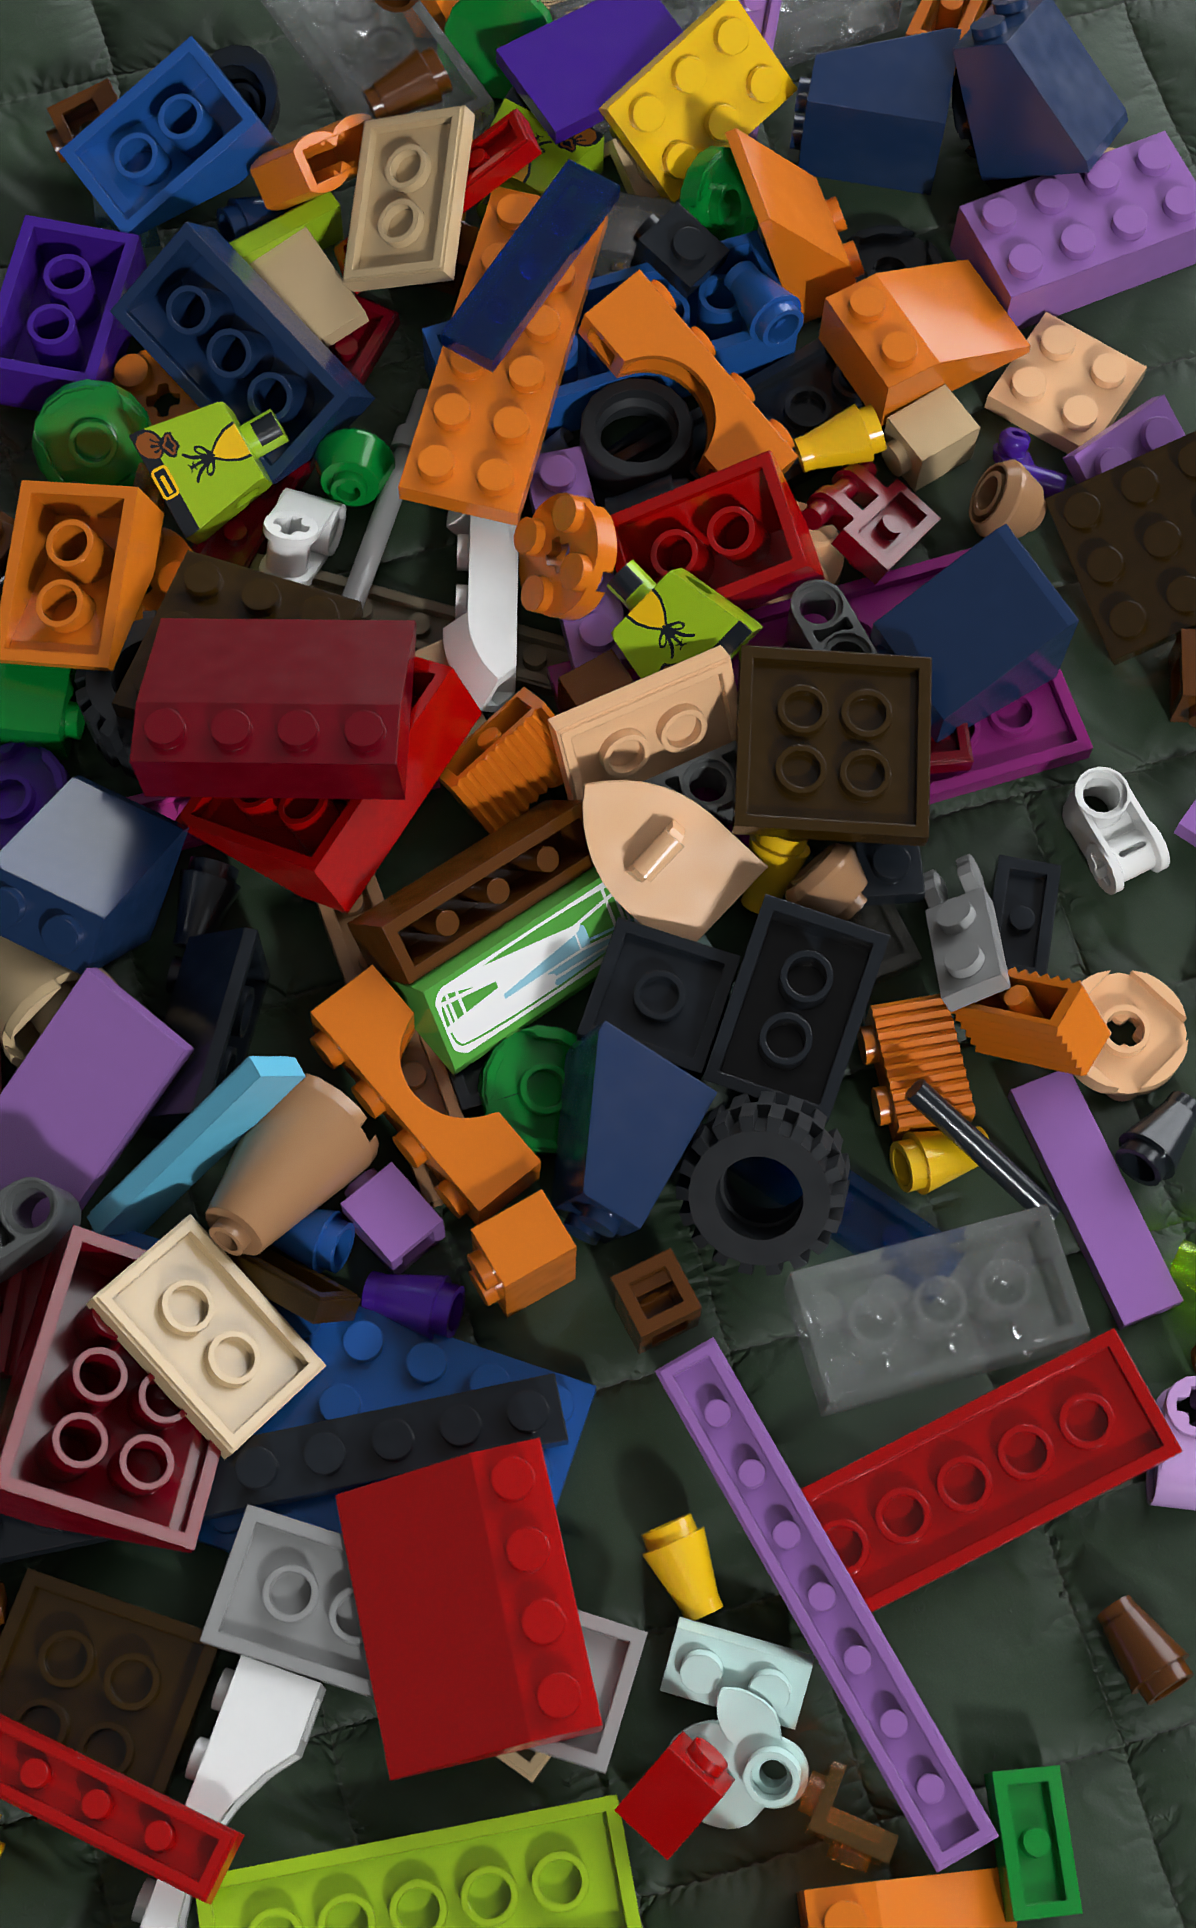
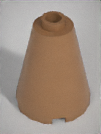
(289, 1167)

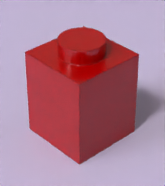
(676, 1793)

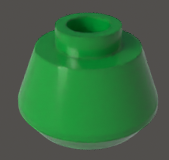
(353, 465)

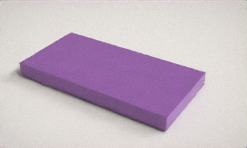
(85, 1089)

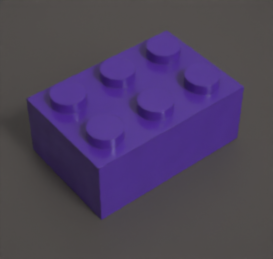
(59, 308)

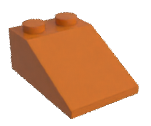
(796, 225)
(917, 331)
(76, 573)
(927, 1901)

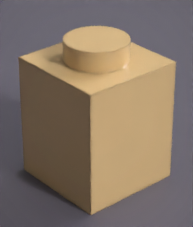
(929, 438)

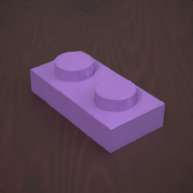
(1131, 436)

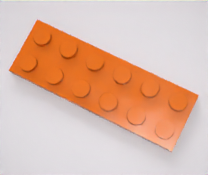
(488, 427)

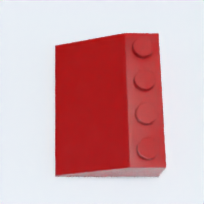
(336, 845)
(467, 1610)

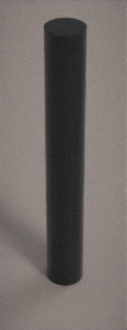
(978, 1147)

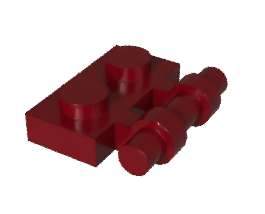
(881, 533)

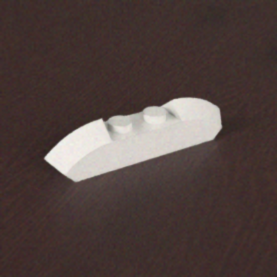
(484, 632)

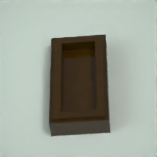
(298, 1287)

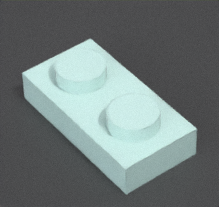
(715, 1658)

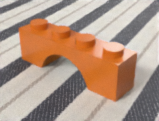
(642, 333)
(475, 1158)

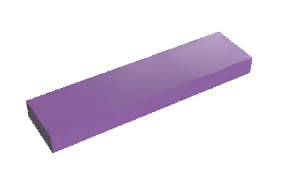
(1094, 1199)

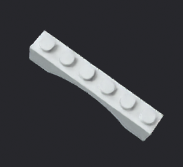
(258, 1734)

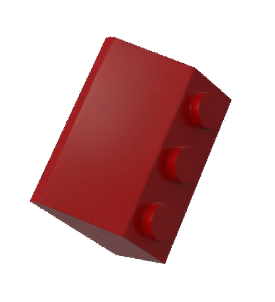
(728, 530)

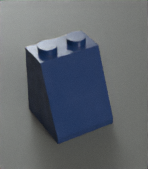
(1033, 93)
(877, 111)
(987, 625)
(87, 876)
(620, 1132)

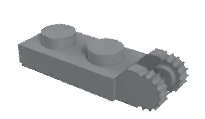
(965, 938)

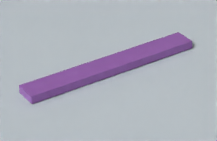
(827, 1606)

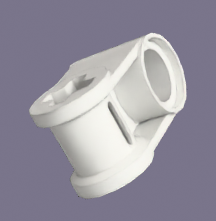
(301, 535)
(1117, 841)

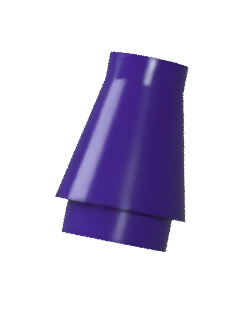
(418, 1302)

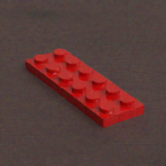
(992, 1470)

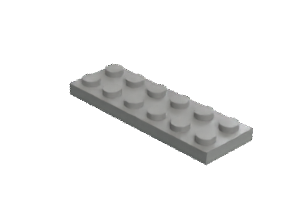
(295, 1608)

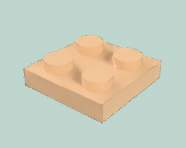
(1065, 385)

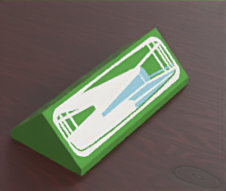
(514, 972)

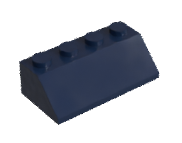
(239, 344)

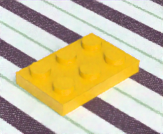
(694, 92)

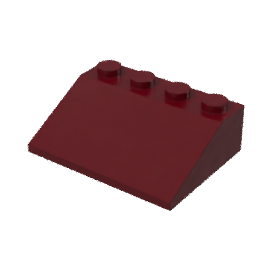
(276, 709)
(86, 1427)

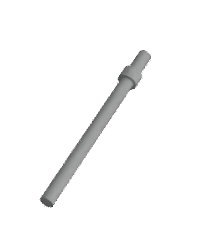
(385, 509)

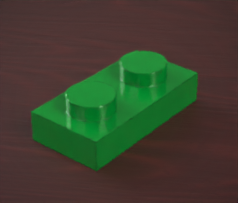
(1033, 1843)

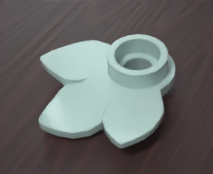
(748, 1737)

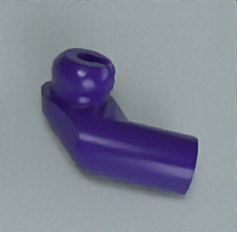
(1014, 445)

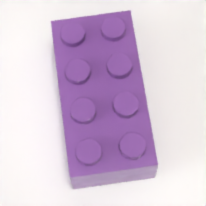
(1082, 234)

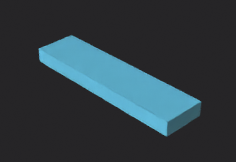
(196, 1144)

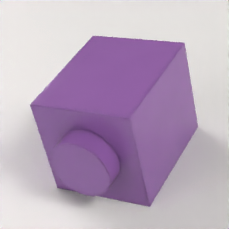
(392, 1217)

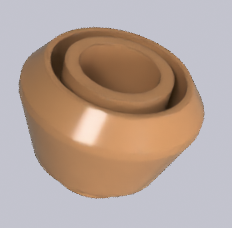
(1007, 496)
(830, 883)

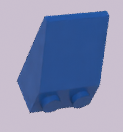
(169, 142)

